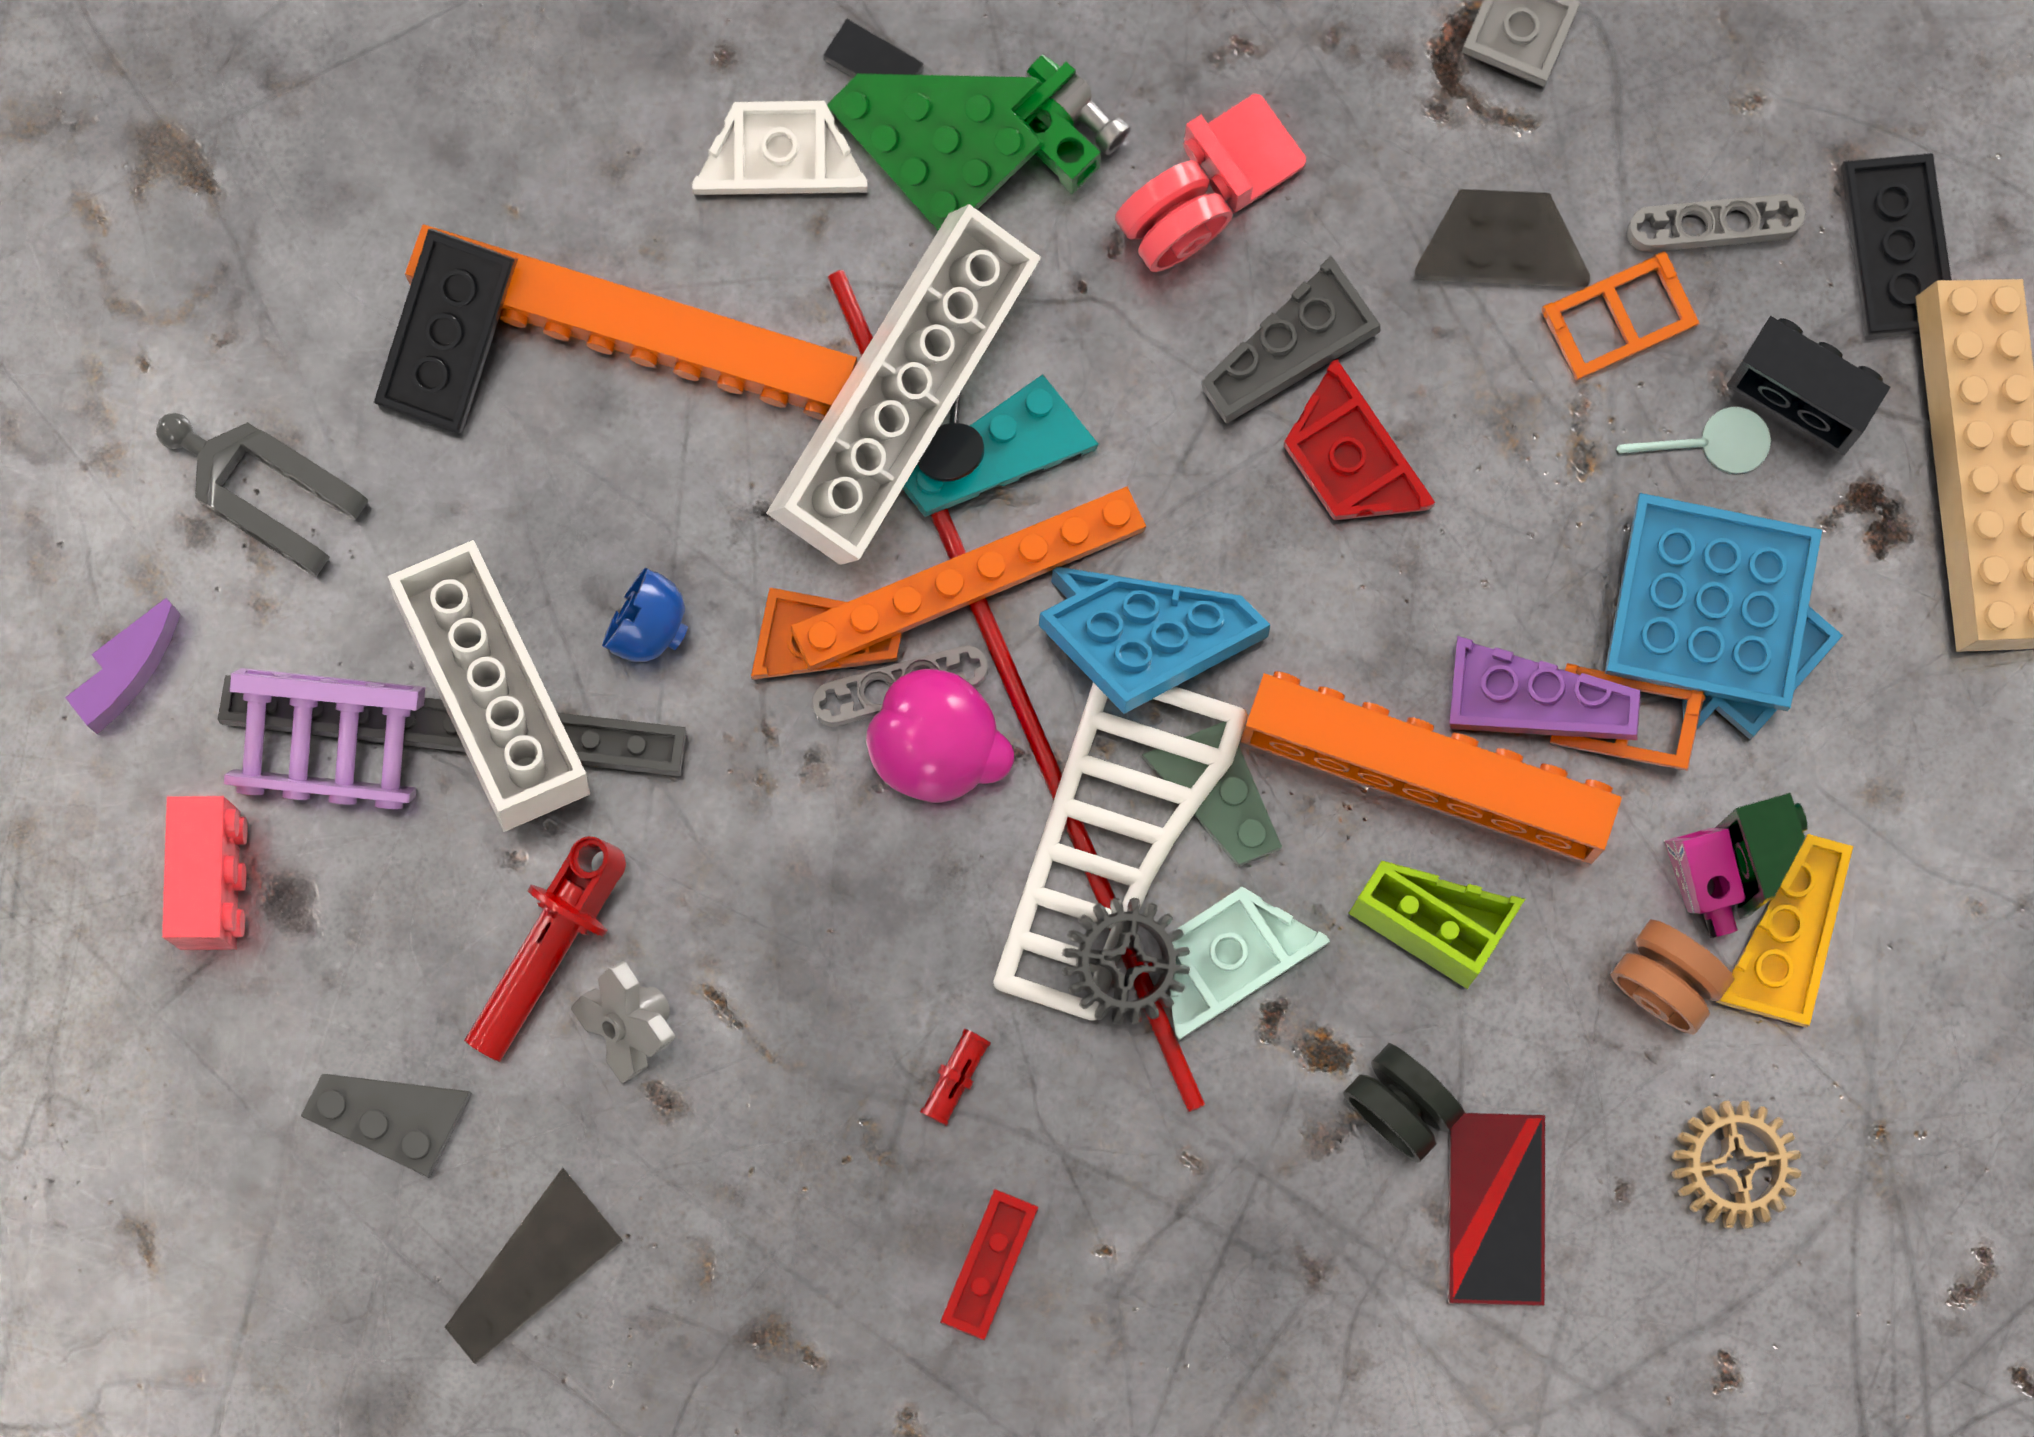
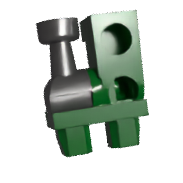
(1055, 110)

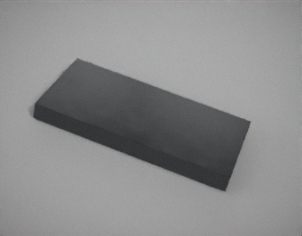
(1894, 238)
(445, 330)

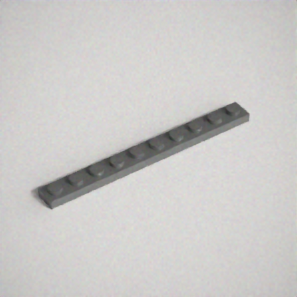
(594, 739)

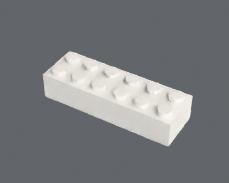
(489, 686)

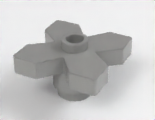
(628, 1019)

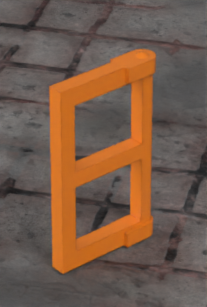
(1606, 287)
(1620, 747)

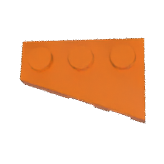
(778, 651)

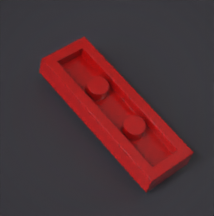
(989, 1264)

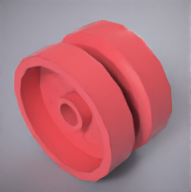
(1173, 216)

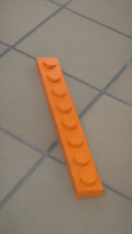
(967, 578)

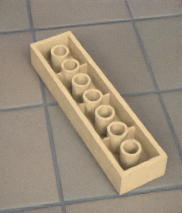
(1983, 454)

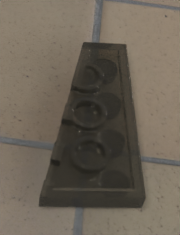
(540, 1261)

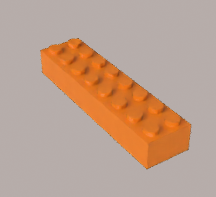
(1431, 767)

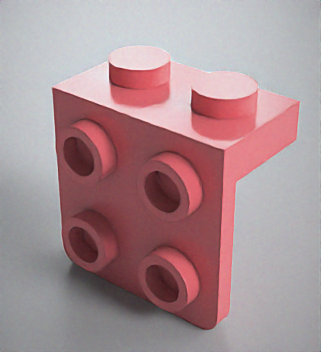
(1243, 151)

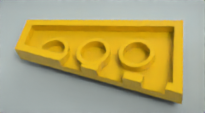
(1789, 946)

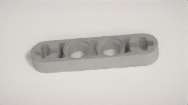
(1714, 216)
(889, 675)

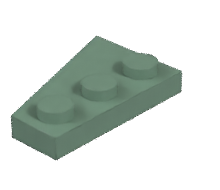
(1233, 809)

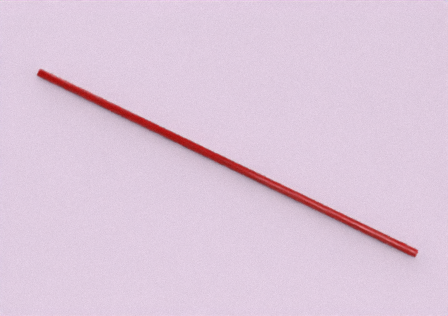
(1034, 733)

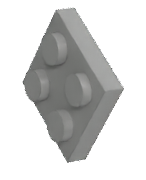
(1521, 35)

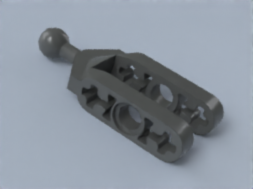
(220, 457)

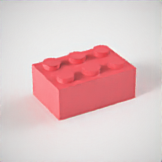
(203, 873)

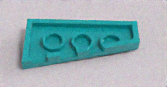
(1019, 437)

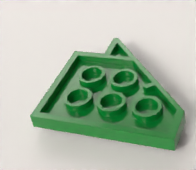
(941, 134)

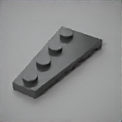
(1302, 336)

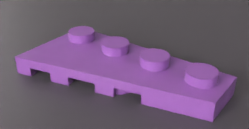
(1519, 695)

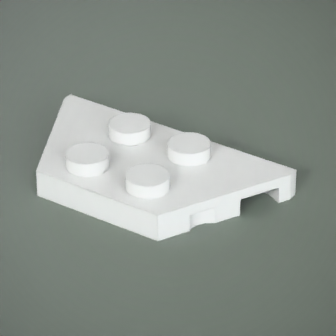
(779, 151)

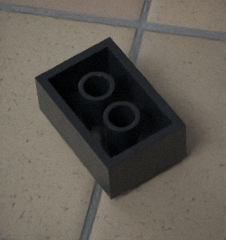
(1809, 384)

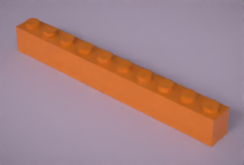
(668, 334)

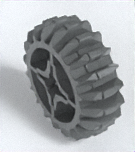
(1123, 983)

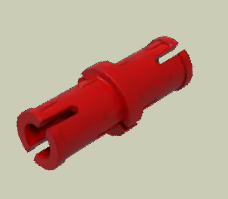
(955, 1077)

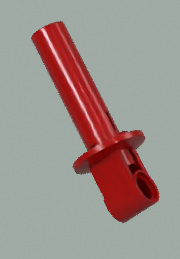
(568, 909)

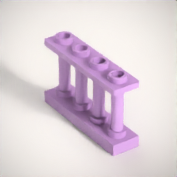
(350, 698)

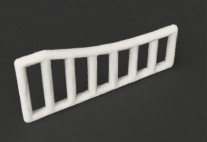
(1162, 839)

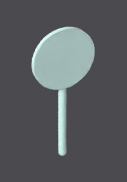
(1732, 441)

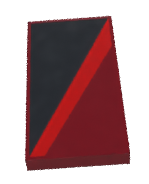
(1497, 1210)

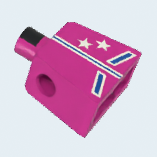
(1695, 862)

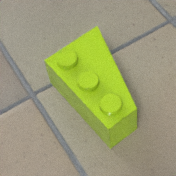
(1436, 919)

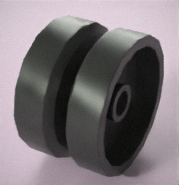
(1403, 1102)

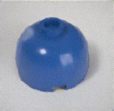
(647, 619)

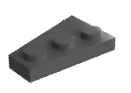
(388, 1117)

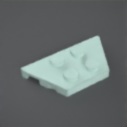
(1233, 954)

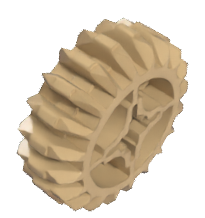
(1738, 1186)

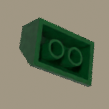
(1764, 845)

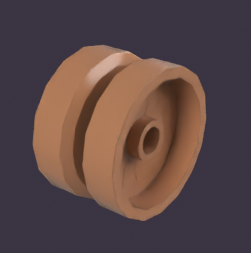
(1672, 976)

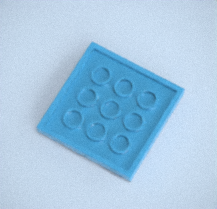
(1713, 601)

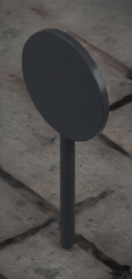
(953, 450)

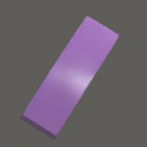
(126, 666)

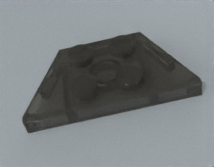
(1503, 240)

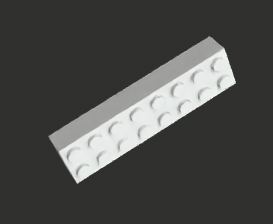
(904, 385)

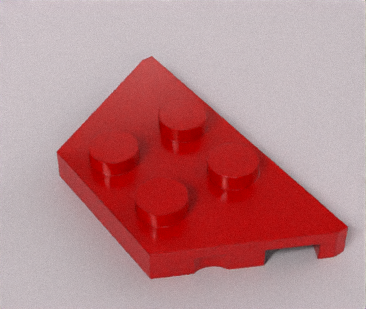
(1351, 454)

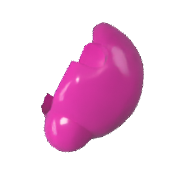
(936, 738)

